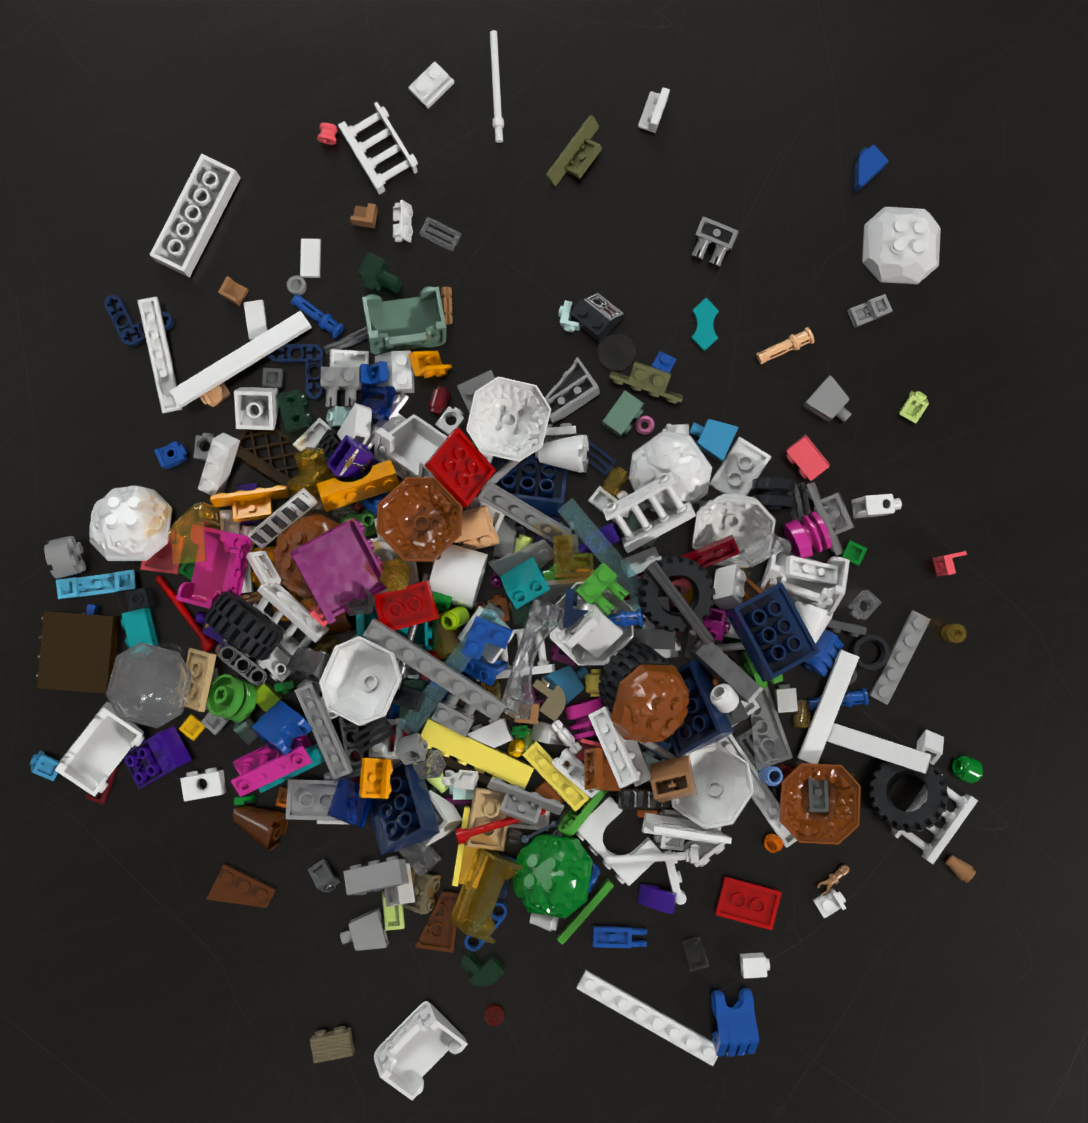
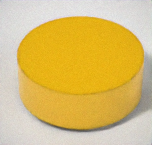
(516, 747)

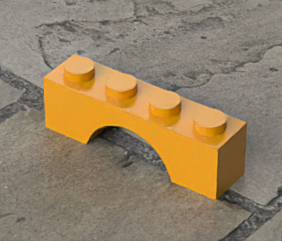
(378, 481)

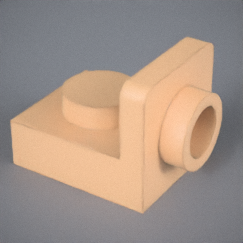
(216, 395)

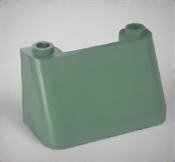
(405, 322)

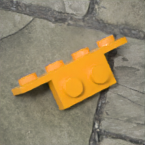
(251, 504)

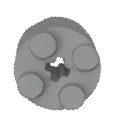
(64, 556)

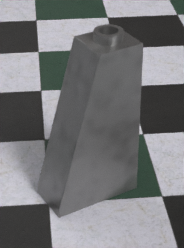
(725, 670)

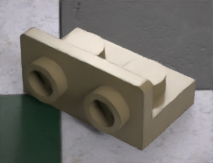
(425, 892)

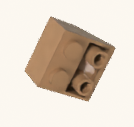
(672, 779)

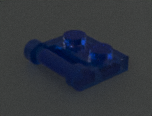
(380, 408)

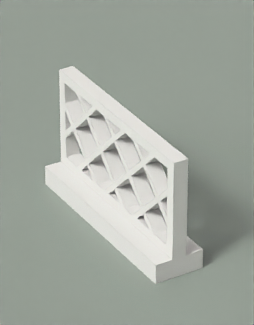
(681, 828)

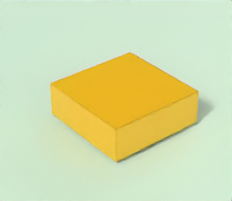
(192, 727)

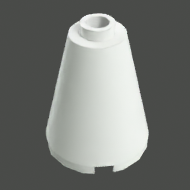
(565, 453)
(814, 619)

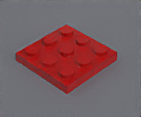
(460, 467)

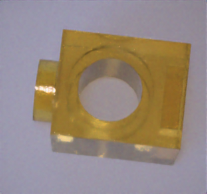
(395, 575)

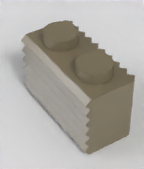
(332, 1044)

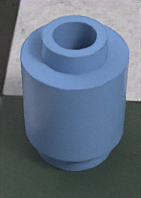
(775, 776)

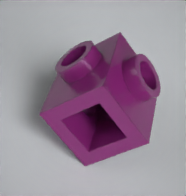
(717, 623)

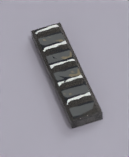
(640, 799)

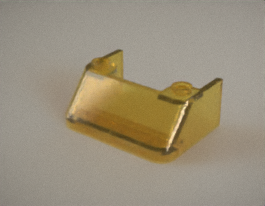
(188, 533)
(480, 893)

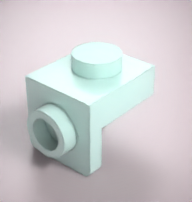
(565, 322)
(337, 416)

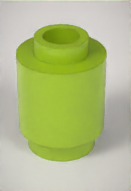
(455, 618)

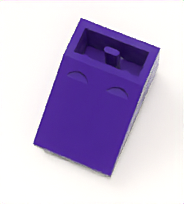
(156, 757)

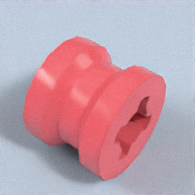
(327, 133)

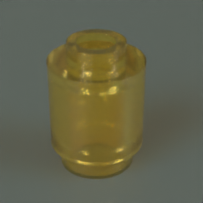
(615, 480)
(948, 633)
(326, 644)

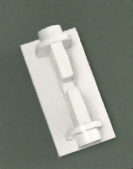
(402, 212)

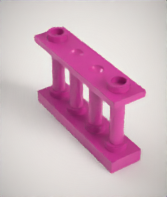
(268, 765)

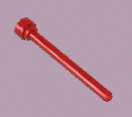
(207, 642)
(464, 834)

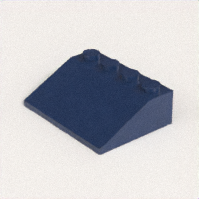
(534, 483)
(772, 632)
(703, 721)
(407, 813)

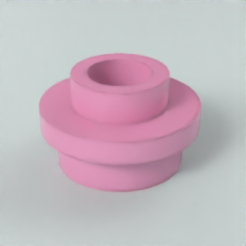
(649, 421)

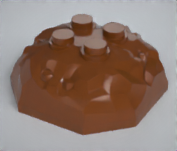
(419, 519)
(293, 537)
(650, 703)
(820, 827)

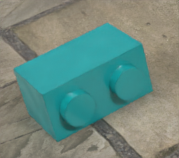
(139, 627)

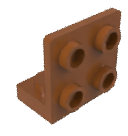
(598, 772)

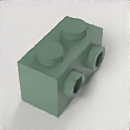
(623, 413)

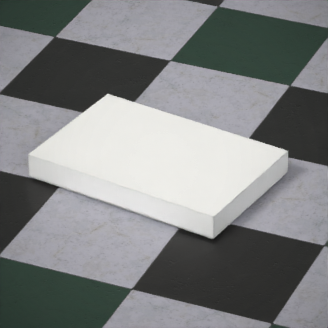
(739, 468)

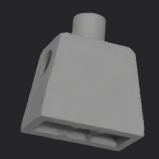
(829, 401)
(366, 931)

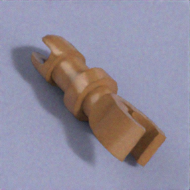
(833, 878)

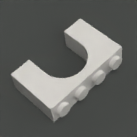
(593, 831)

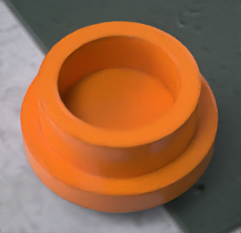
(773, 843)

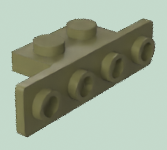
(577, 154)
(648, 379)

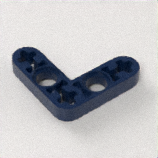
(130, 327)
(311, 362)

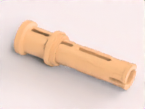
(793, 343)

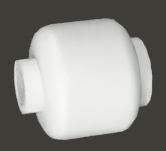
(724, 698)

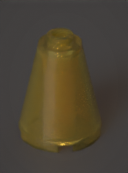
(444, 640)

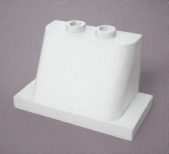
(408, 447)

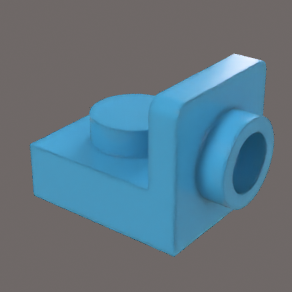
(44, 765)

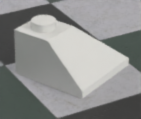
(446, 817)

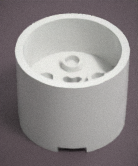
(459, 575)

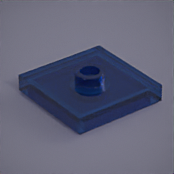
(348, 805)

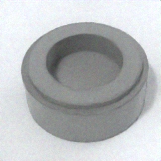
(296, 285)

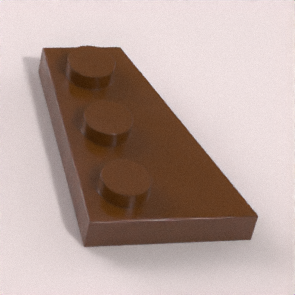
(240, 888)
(439, 931)

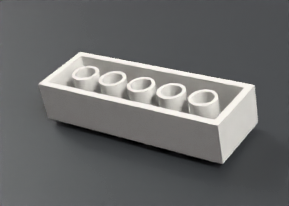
(195, 215)

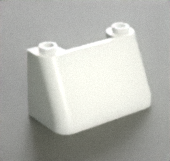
(805, 591)
(99, 750)
(416, 1048)

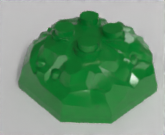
(553, 875)

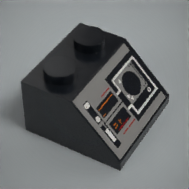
(596, 315)

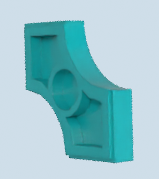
(705, 334)

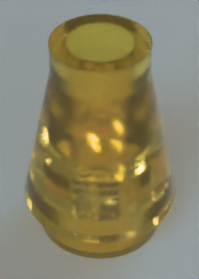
(802, 717)

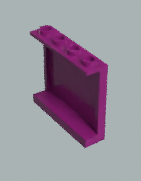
(339, 567)

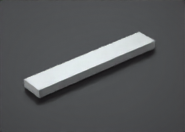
(159, 352)
(828, 707)
(879, 748)

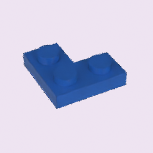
(485, 632)

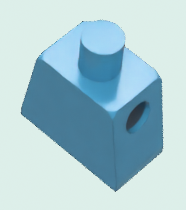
(714, 438)
(568, 680)

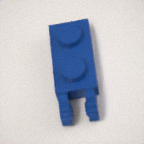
(617, 937)

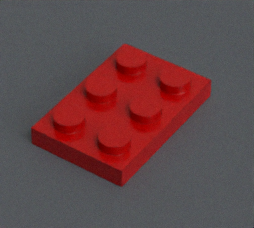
(406, 606)
(748, 903)

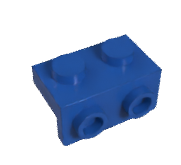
(484, 670)

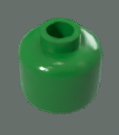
(967, 769)

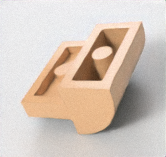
(477, 529)

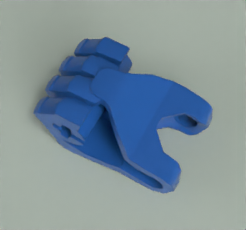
(828, 646)
(280, 727)
(735, 1025)

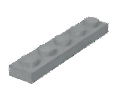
(521, 511)
(899, 657)
(323, 730)

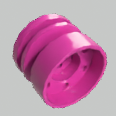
(811, 534)
(580, 712)

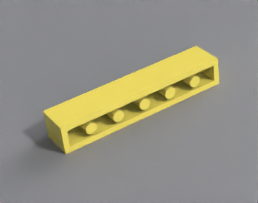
(477, 754)

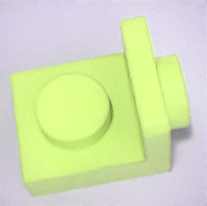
(914, 406)

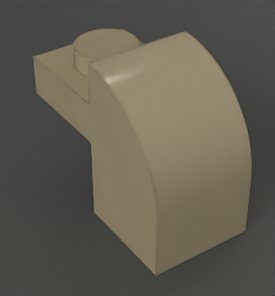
(555, 699)

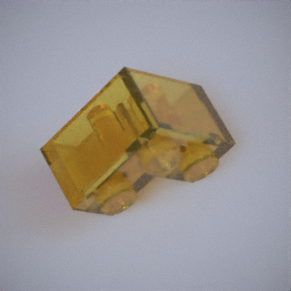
(313, 470)
(569, 564)

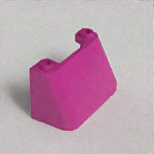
(221, 572)

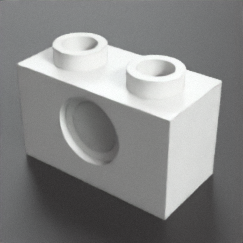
(191, 784)

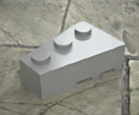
(571, 392)
(376, 876)

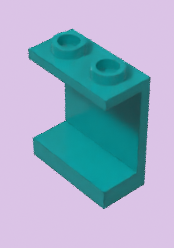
(524, 582)

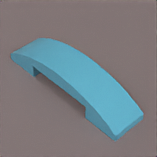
(96, 584)

